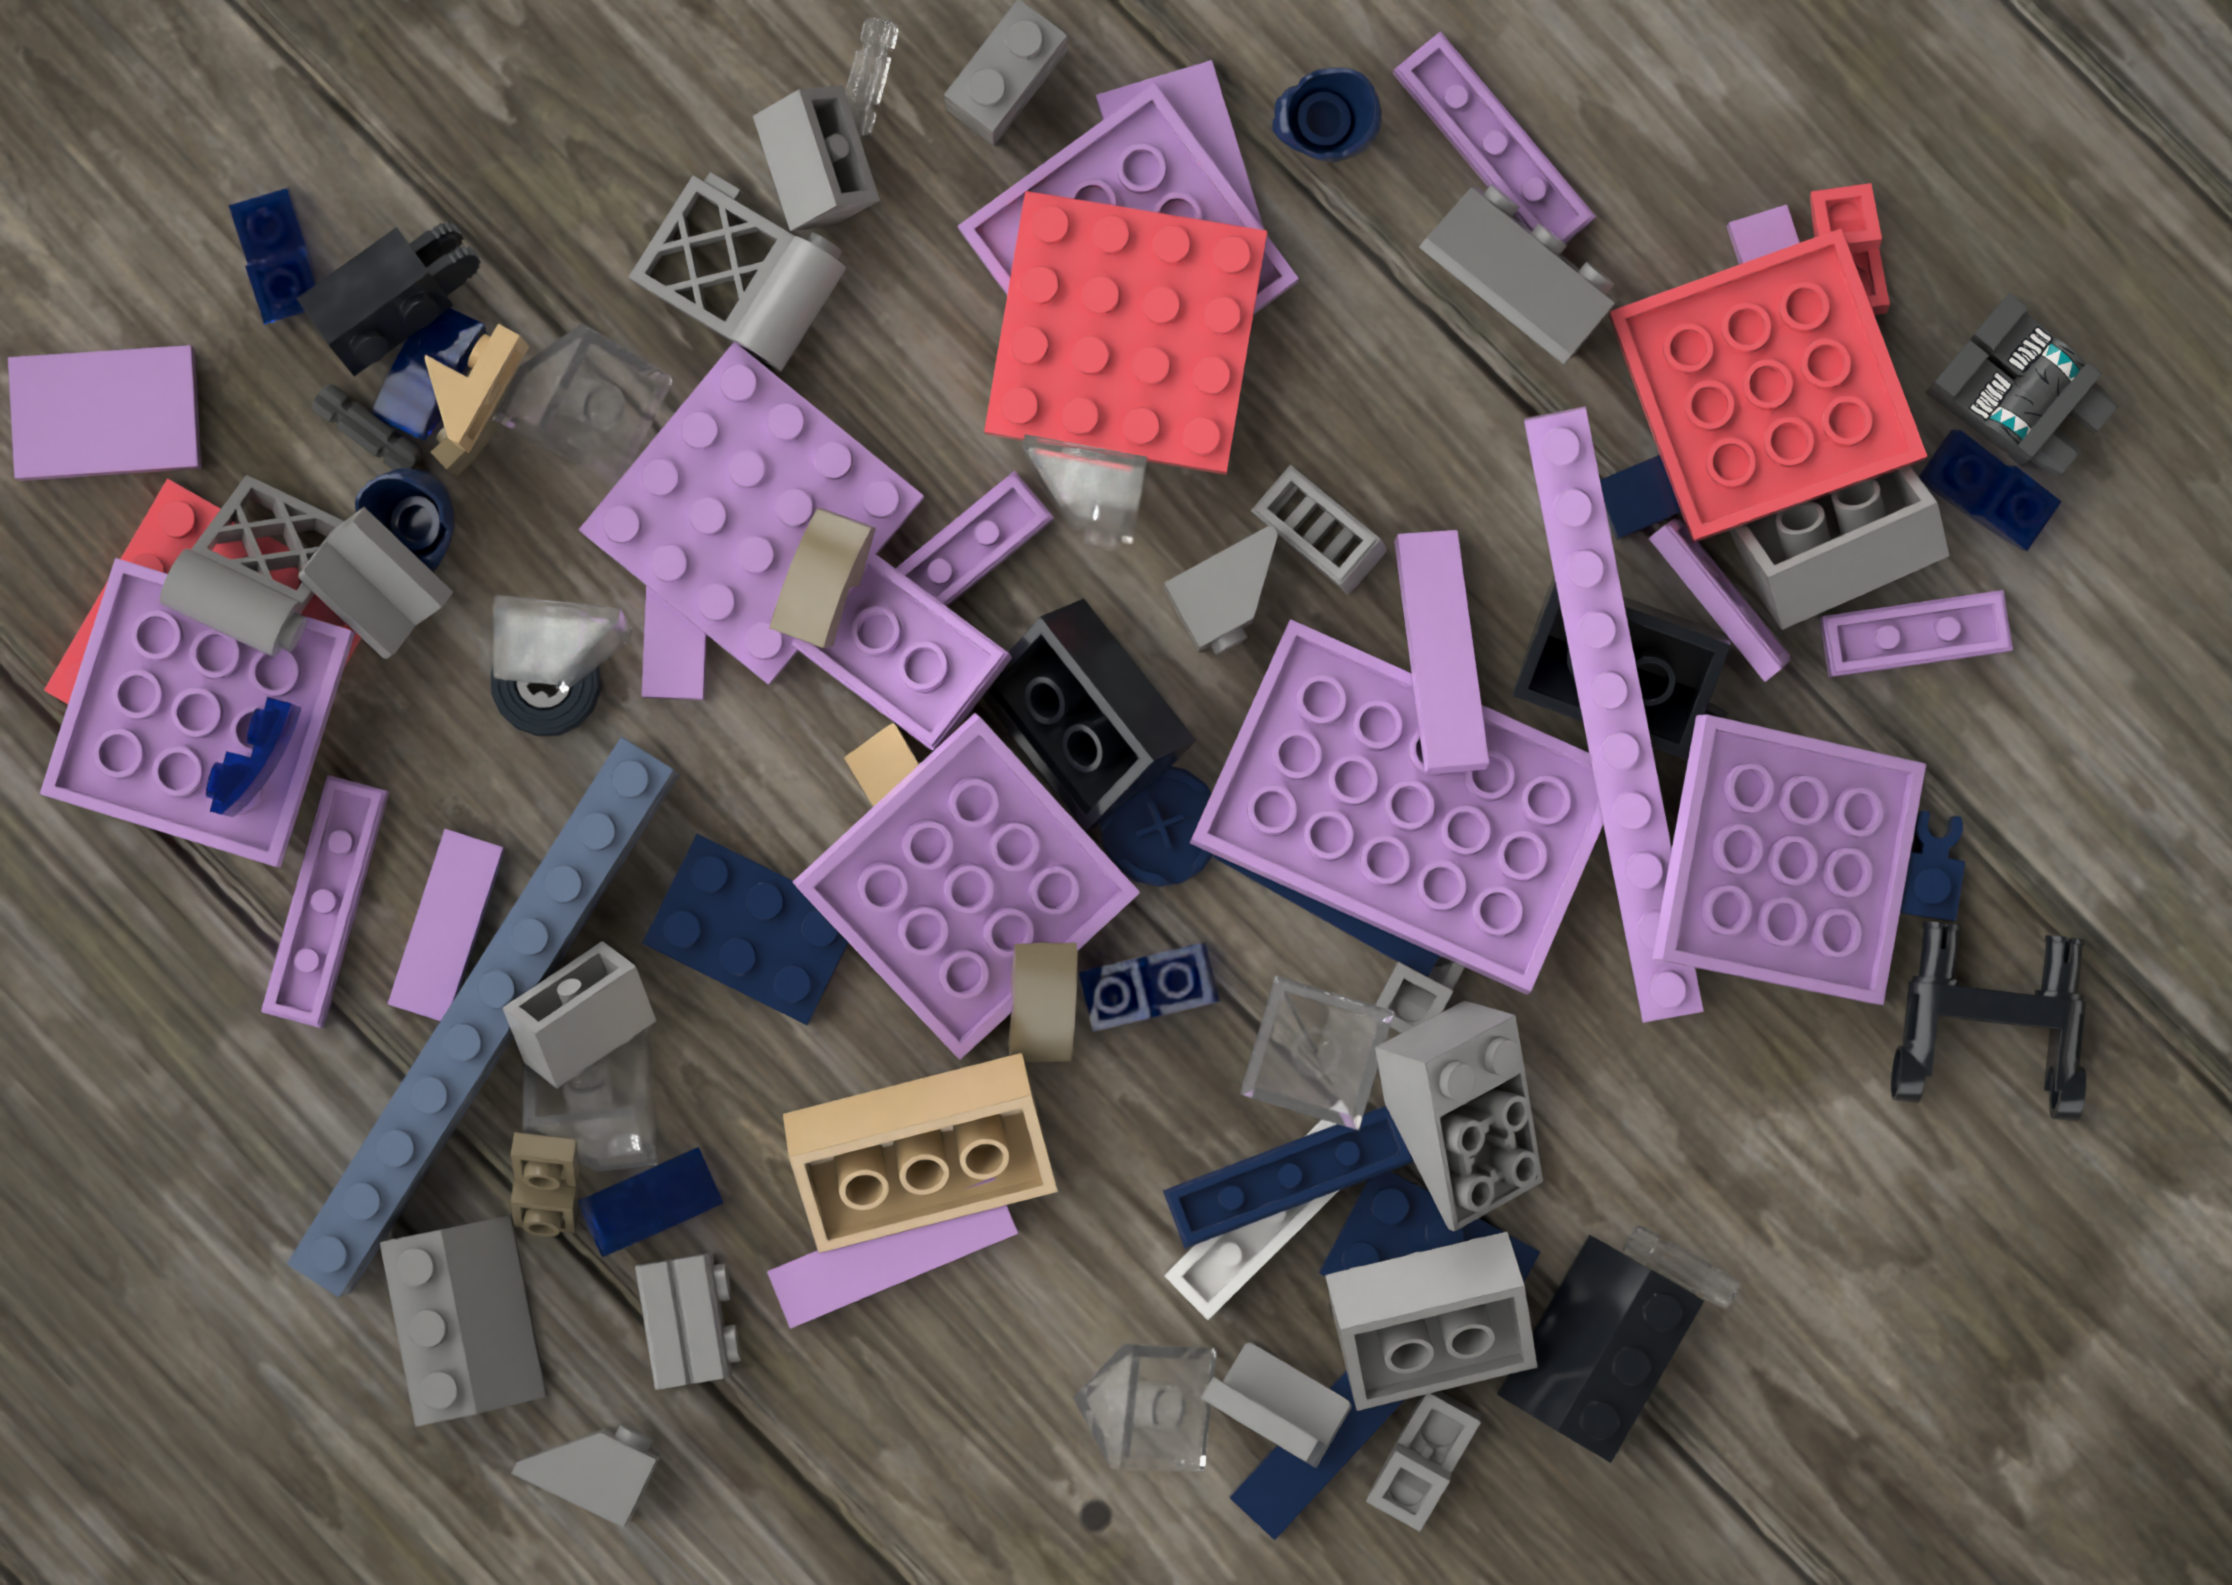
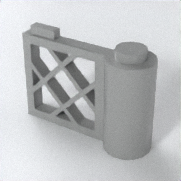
(785, 286)
(240, 593)

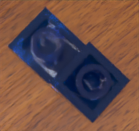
(274, 253)
(408, 393)
(1988, 490)
(242, 777)
(1149, 986)
(650, 1202)

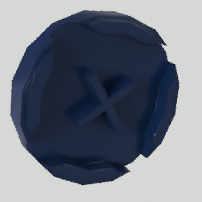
(1155, 828)

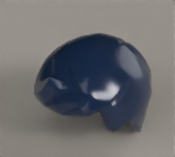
(1329, 114)
(413, 509)

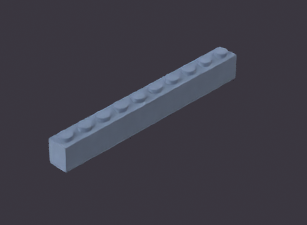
(475, 1026)

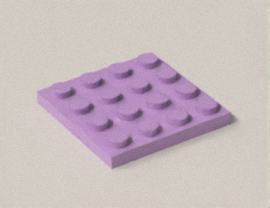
(1130, 160)
(727, 498)
(169, 700)
(1789, 860)
(959, 874)

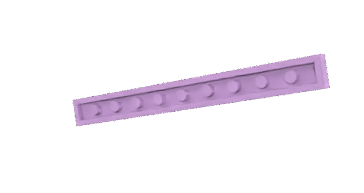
(1609, 699)

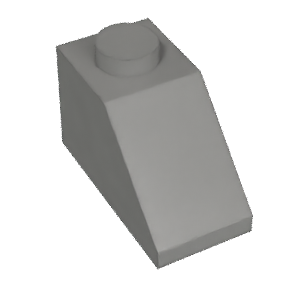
(1223, 592)
(596, 1471)

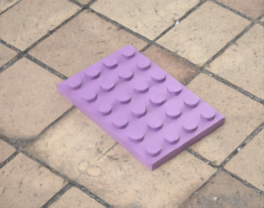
(1339, 808)

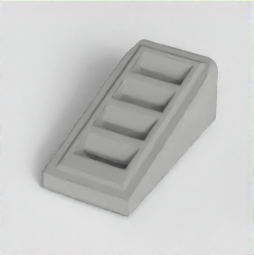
(1356, 565)

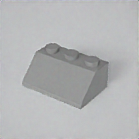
(1521, 271)
(1841, 545)
(463, 1320)
(1432, 1320)

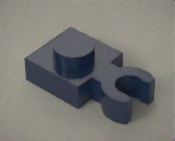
(1932, 878)

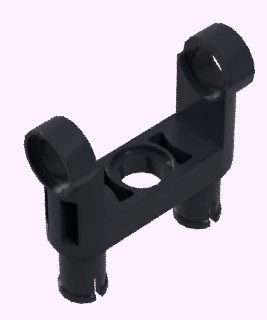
(2053, 1007)

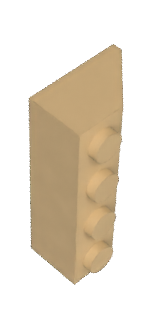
(913, 1147)

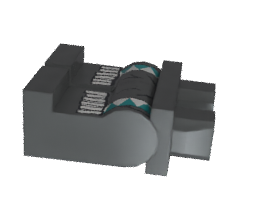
(2020, 385)

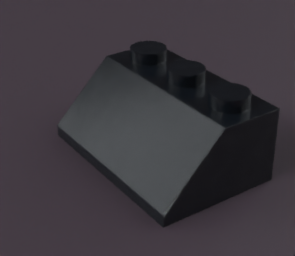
(1673, 660)
(1086, 713)
(1602, 1347)

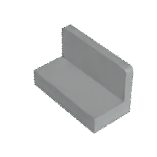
(373, 582)
(1279, 1403)

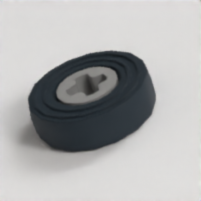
(545, 714)

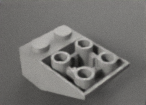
(1463, 1109)

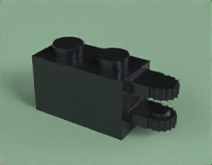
(388, 293)

